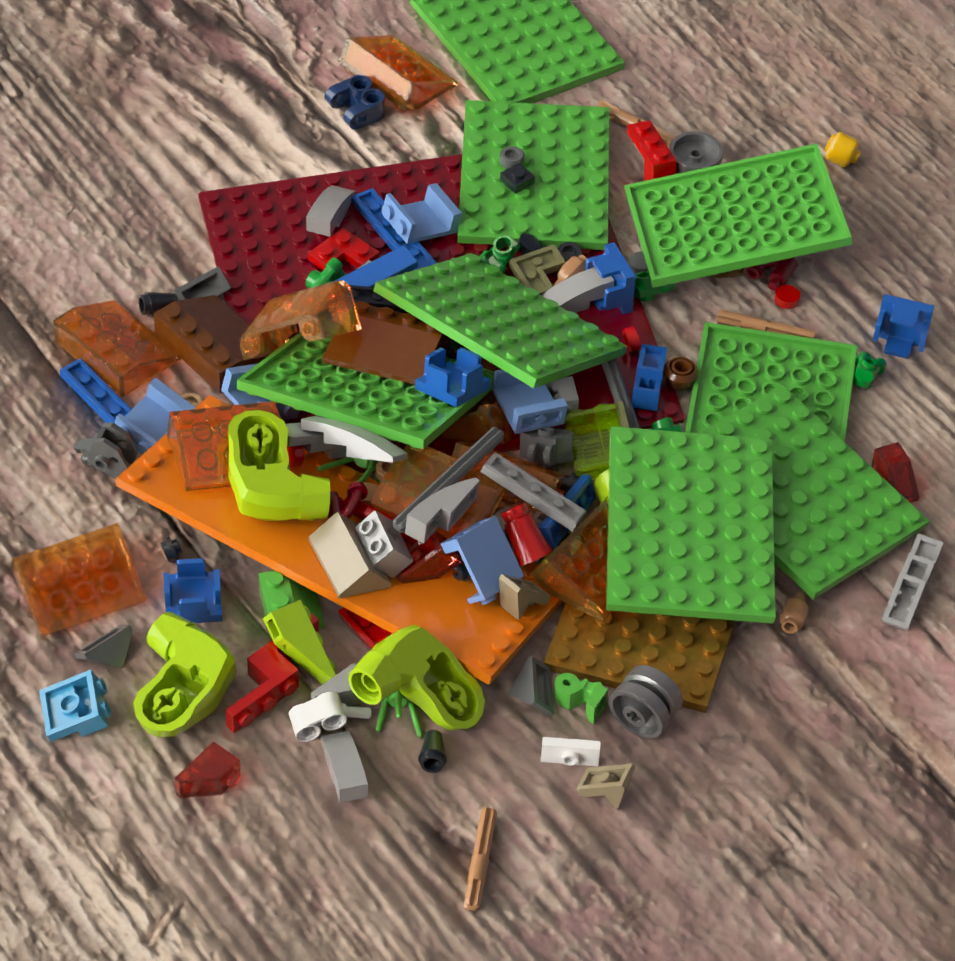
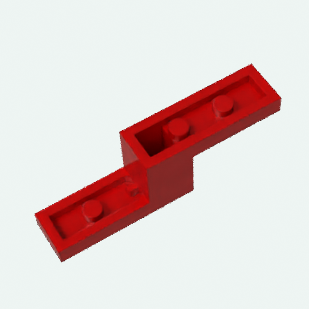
(657, 156)
(275, 678)

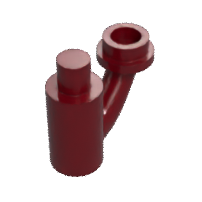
(779, 276)
(356, 492)

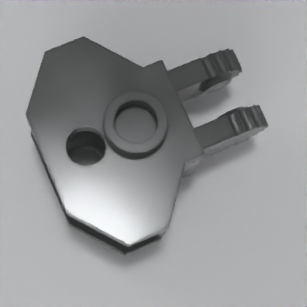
(547, 446)
(107, 451)

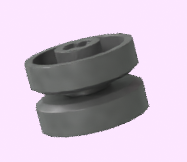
(695, 151)
(646, 701)

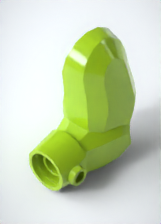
(263, 475)
(424, 675)
(191, 680)

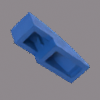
(649, 377)

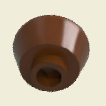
(680, 373)

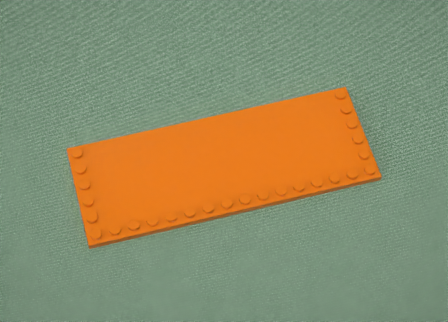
(477, 634)

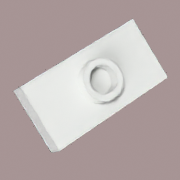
(570, 751)

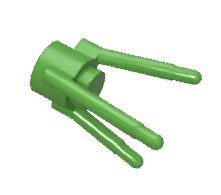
(364, 463)
(398, 701)

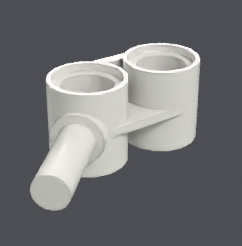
(323, 711)

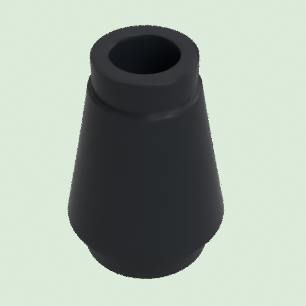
(154, 301)
(432, 752)

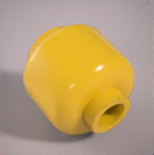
(842, 149)

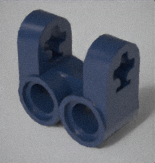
(365, 102)

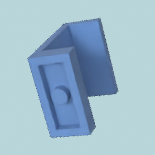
(423, 219)
(240, 397)
(527, 407)
(150, 417)
(485, 557)

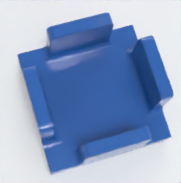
(614, 264)
(903, 325)
(453, 381)
(193, 592)

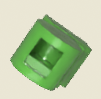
(572, 693)

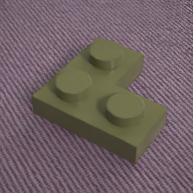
(534, 266)

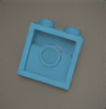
(75, 706)

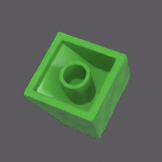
(279, 591)

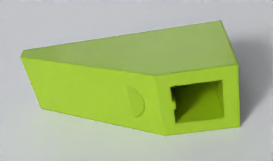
(295, 636)

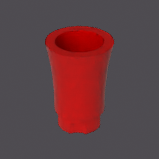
(525, 535)

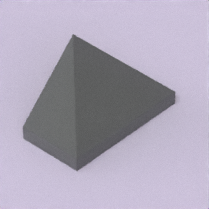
(208, 284)
(109, 648)
(534, 686)

